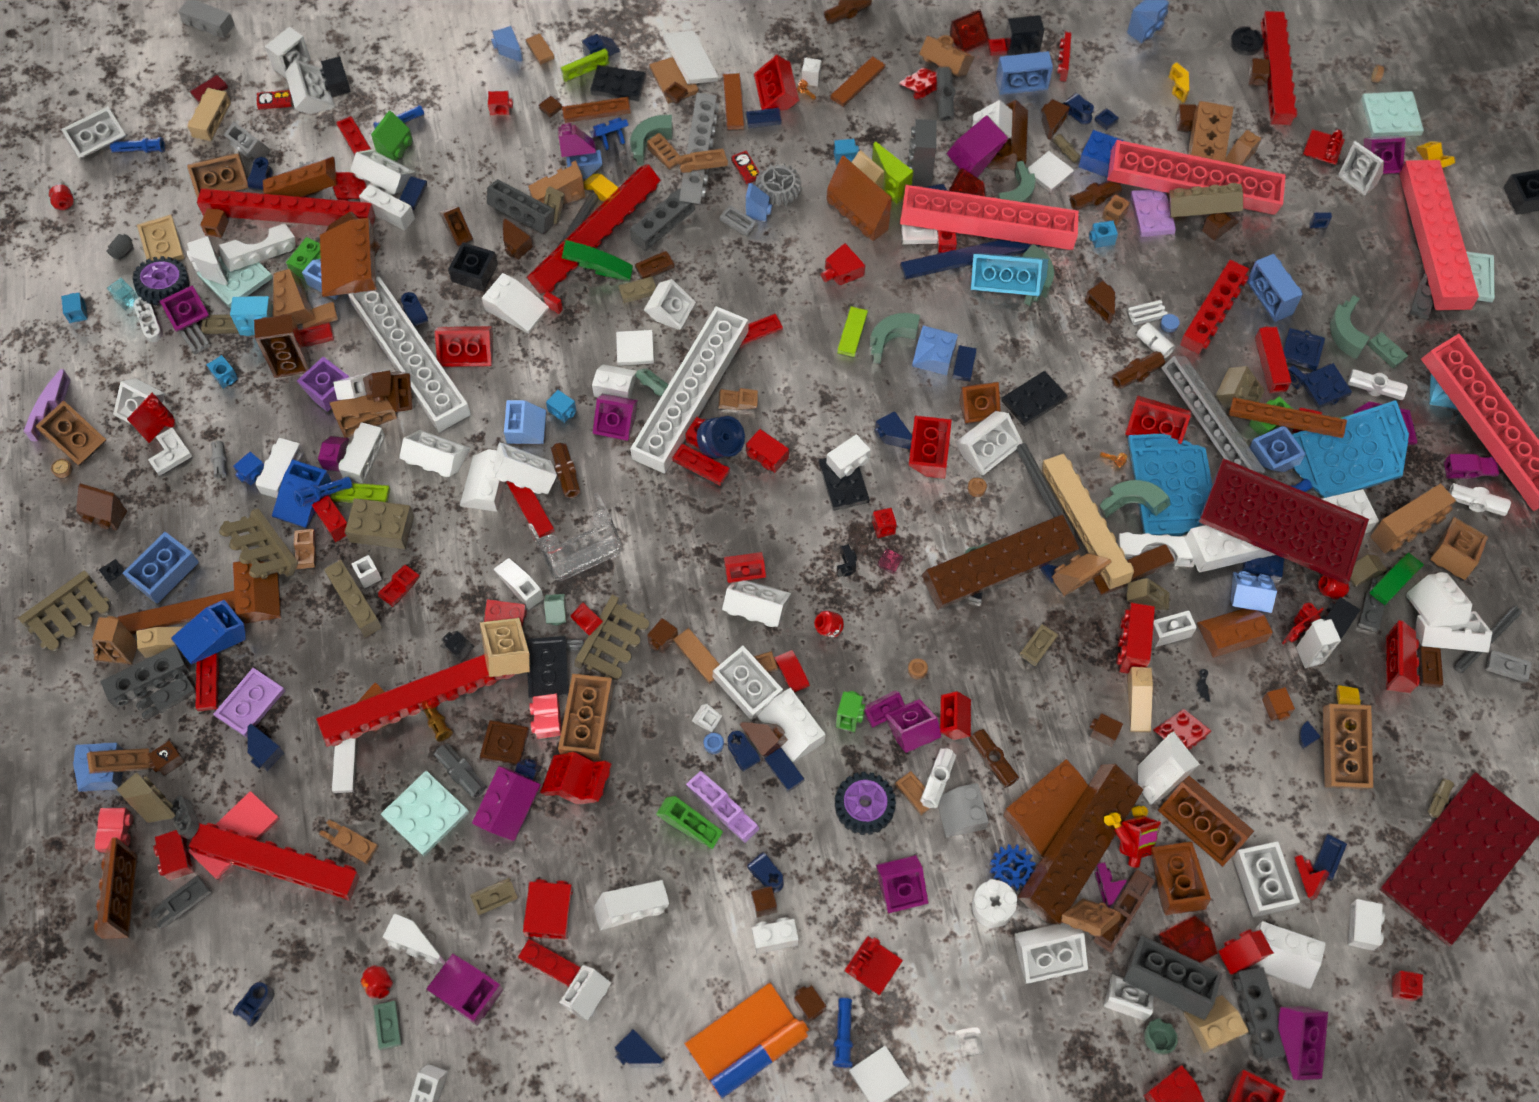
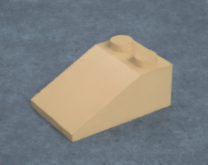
(504, 647)

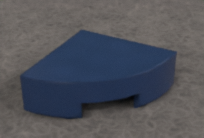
(1049, 570)
(1308, 735)

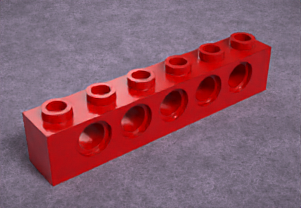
(1214, 307)

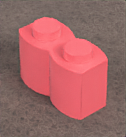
(546, 716)
(113, 823)

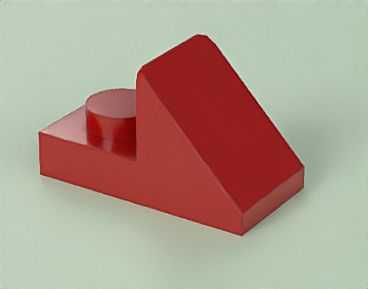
(1312, 882)

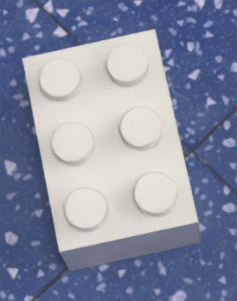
(746, 682)
(1265, 879)

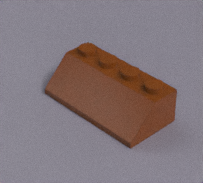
(303, 179)
(1206, 820)

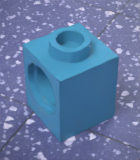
(845, 147)
(1103, 234)
(74, 307)
(221, 366)
(561, 406)

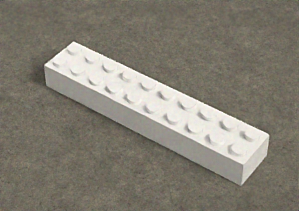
(411, 355)
(689, 389)
(1217, 549)

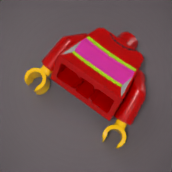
(1136, 834)

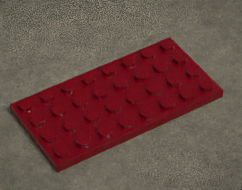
(1284, 521)
(1461, 859)

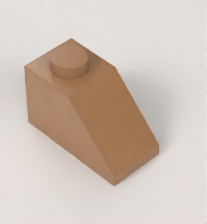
(1243, 148)

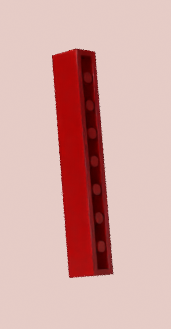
(1279, 82)
(275, 861)

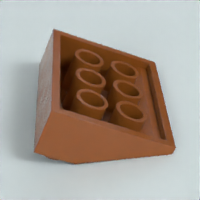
(859, 199)
(348, 258)
(1046, 806)
(116, 891)

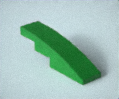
(598, 260)
(1396, 578)

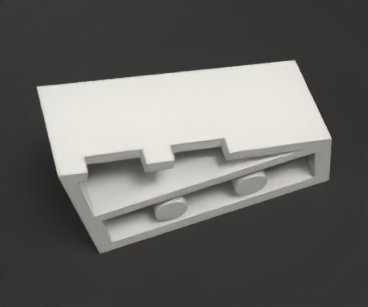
(1470, 637)
(630, 904)

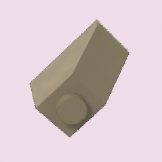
(1148, 593)

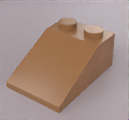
(70, 433)
(1459, 548)
(1079, 572)

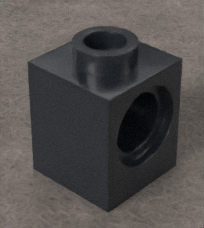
(114, 575)

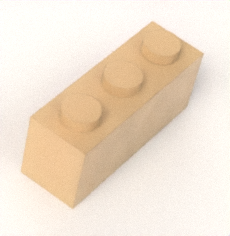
(209, 114)

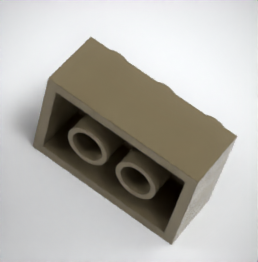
(379, 523)

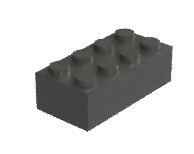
(922, 151)
(1173, 977)

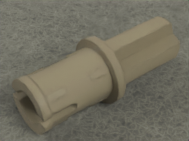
(1066, 148)
(1440, 798)

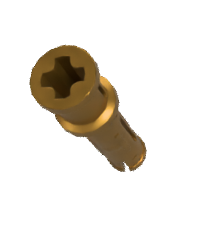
(437, 723)

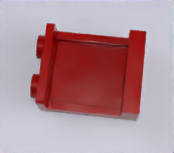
(547, 909)

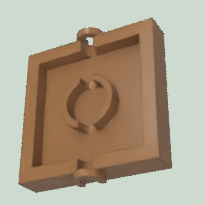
(1090, 917)

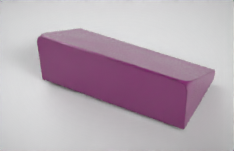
(875, 710)

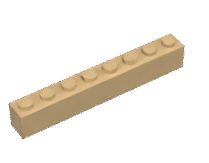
(1086, 519)

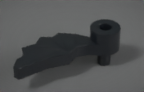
(1202, 686)

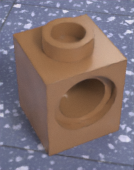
(1116, 209)

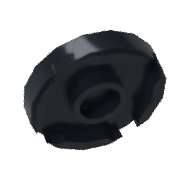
(1246, 41)

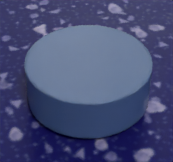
(1169, 323)
(713, 743)

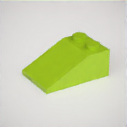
(896, 173)

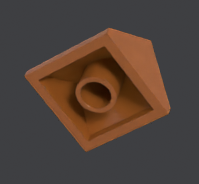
(979, 401)

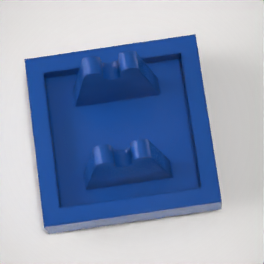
(614, 125)

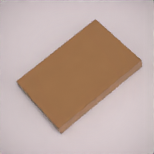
(668, 72)

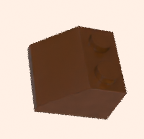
(99, 507)

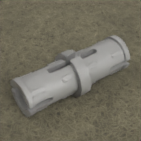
(218, 459)

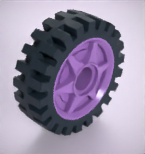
(159, 279)
(862, 818)

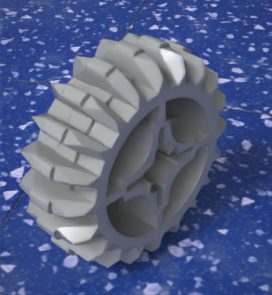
(779, 183)

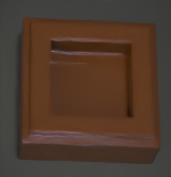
(675, 92)
(550, 106)

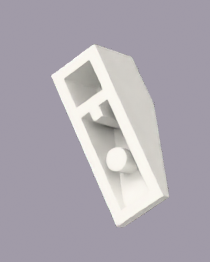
(351, 387)
(428, 1084)

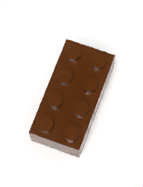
(282, 345)

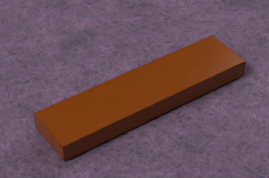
(857, 81)
(733, 101)
(596, 110)

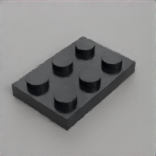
(618, 83)
(1034, 398)
(844, 492)
(548, 666)

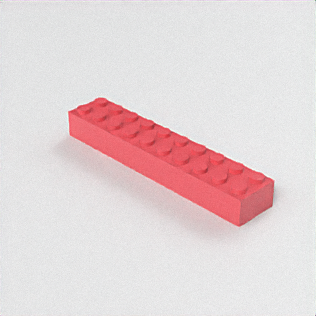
(1169, 170)
(989, 217)
(1438, 235)
(1488, 414)

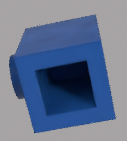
(248, 468)

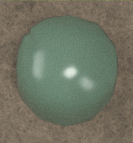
(1160, 1037)

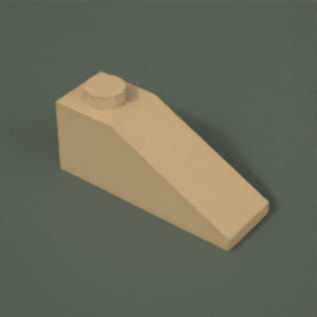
(155, 640)
(1140, 698)

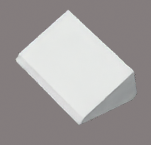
(1128, 999)

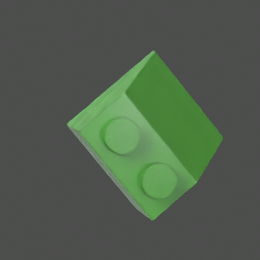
(391, 137)

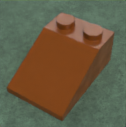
(1179, 878)

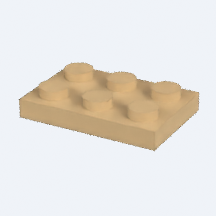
(160, 238)

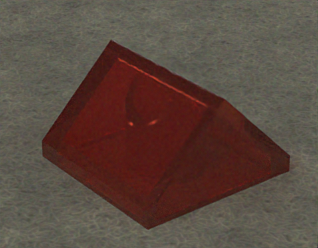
(969, 31)
(1190, 939)

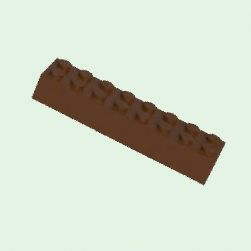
(999, 562)
(1079, 844)

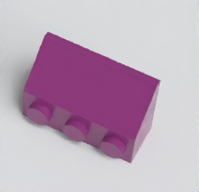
(574, 141)
(506, 803)

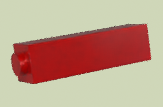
(1272, 359)

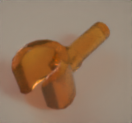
(802, 88)
(1120, 460)

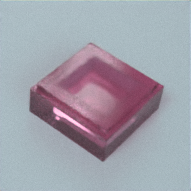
(890, 561)

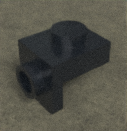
(849, 558)
(457, 645)

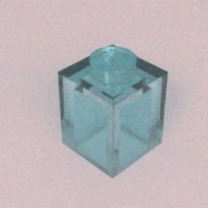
(122, 294)

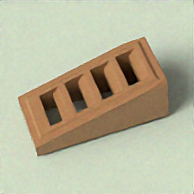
(658, 142)

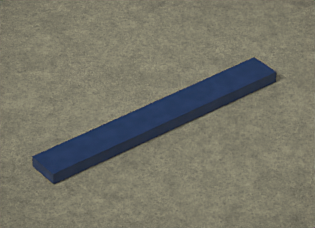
(959, 257)

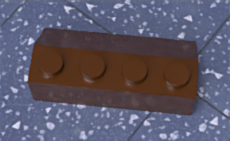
(1015, 147)

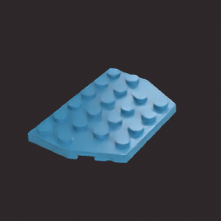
(1365, 457)
(1180, 472)

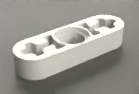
(147, 325)

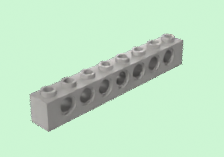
(699, 140)
(1210, 413)

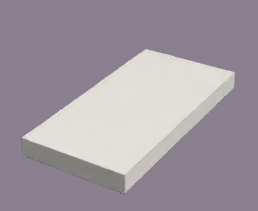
(690, 57)

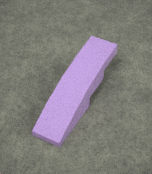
(48, 400)
(722, 806)

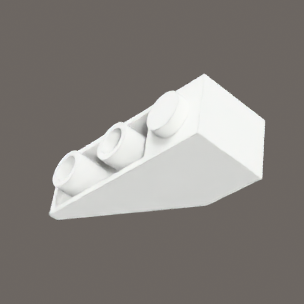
(519, 583)
(408, 936)

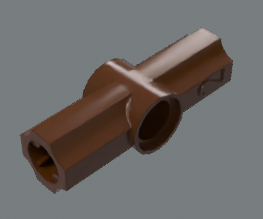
(846, 9)
(1094, 194)
(1138, 370)
(565, 470)
(1001, 768)

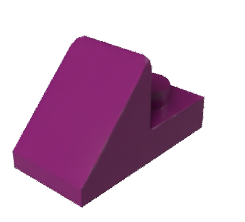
(1108, 889)

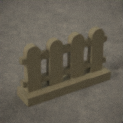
(269, 544)
(50, 608)
(602, 645)

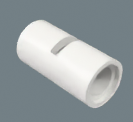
(1155, 340)

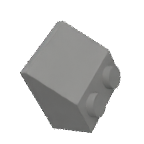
(963, 811)

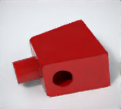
(843, 266)

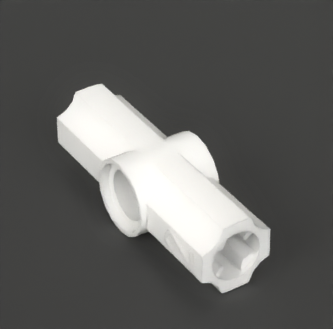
(1377, 384)
(1480, 499)
(934, 786)

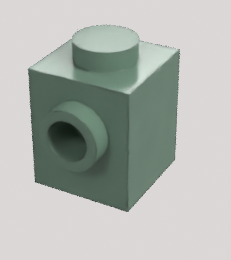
(555, 609)

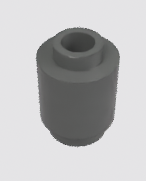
(119, 246)

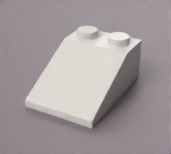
(1361, 169)
(514, 303)

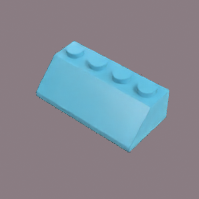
(1008, 274)

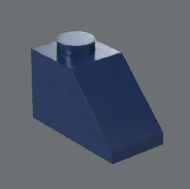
(598, 42)
(893, 431)
(262, 749)
(637, 1052)

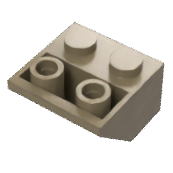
(1241, 384)
(146, 799)

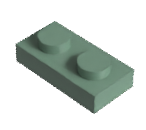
(1387, 350)
(650, 379)
(387, 1025)

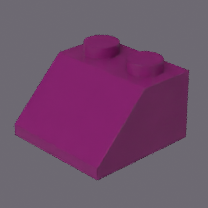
(1389, 149)
(184, 308)
(614, 416)
(913, 725)
(902, 884)

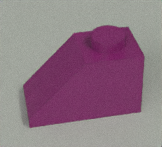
(332, 452)

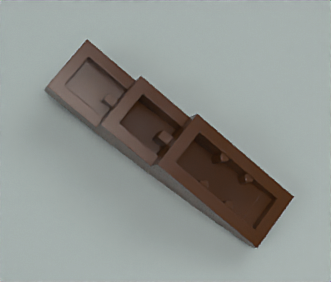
(1143, 565)
(1128, 905)

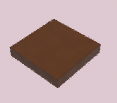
(504, 743)

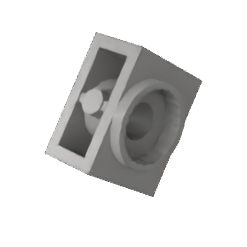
(245, 142)

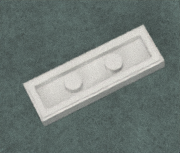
(344, 766)

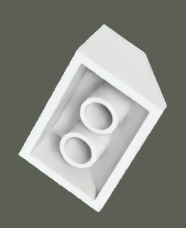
(308, 88)
(93, 132)
(381, 171)
(989, 442)
(433, 453)
(524, 469)
(482, 486)
(1440, 601)
(756, 602)
(799, 725)
(1165, 768)
(1051, 952)
(1294, 956)

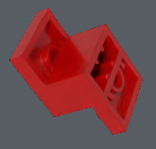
(576, 778)

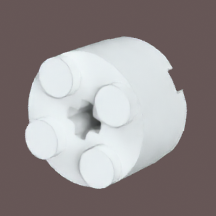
(992, 892)

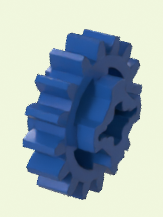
(1020, 865)

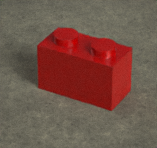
(767, 451)
(330, 518)
(744, 567)
(955, 715)
(173, 855)
(1245, 951)

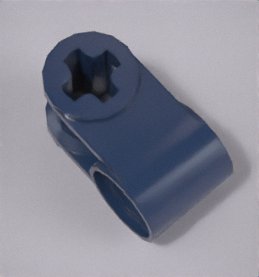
(1080, 109)
(259, 172)
(413, 309)
(743, 753)
(764, 870)
(254, 1005)

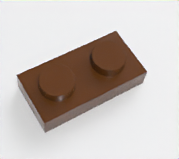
(654, 265)
(1430, 667)

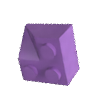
(319, 382)

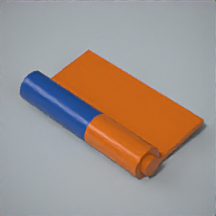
(746, 1040)

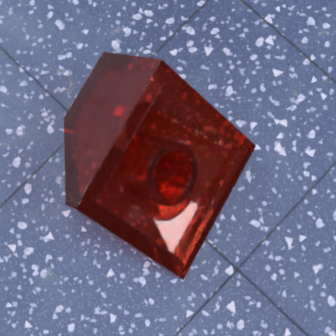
(967, 184)

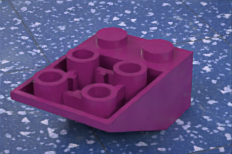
(465, 989)

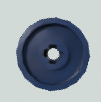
(720, 437)

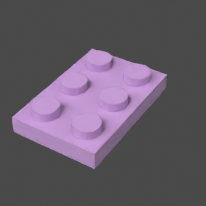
(1152, 212)
(249, 702)

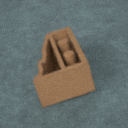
(946, 56)
(566, 181)
(290, 297)
(353, 411)
(113, 642)

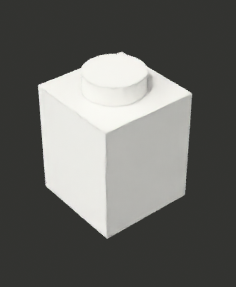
(811, 71)
(366, 571)

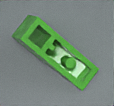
(689, 821)

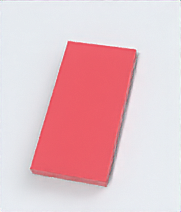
(247, 817)

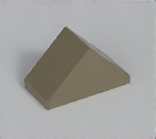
(1366, 569)

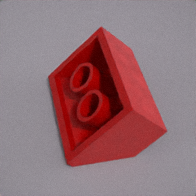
(776, 84)
(464, 346)
(1157, 418)
(930, 446)
(1402, 658)

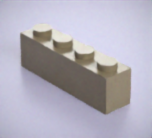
(1206, 200)
(353, 598)

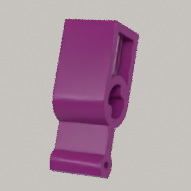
(1469, 466)

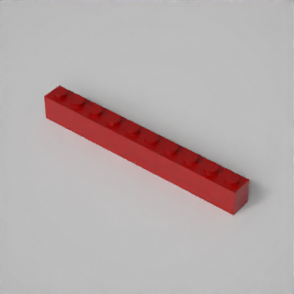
(281, 208)
(595, 227)
(405, 701)

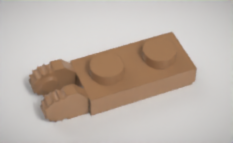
(702, 160)
(350, 842)

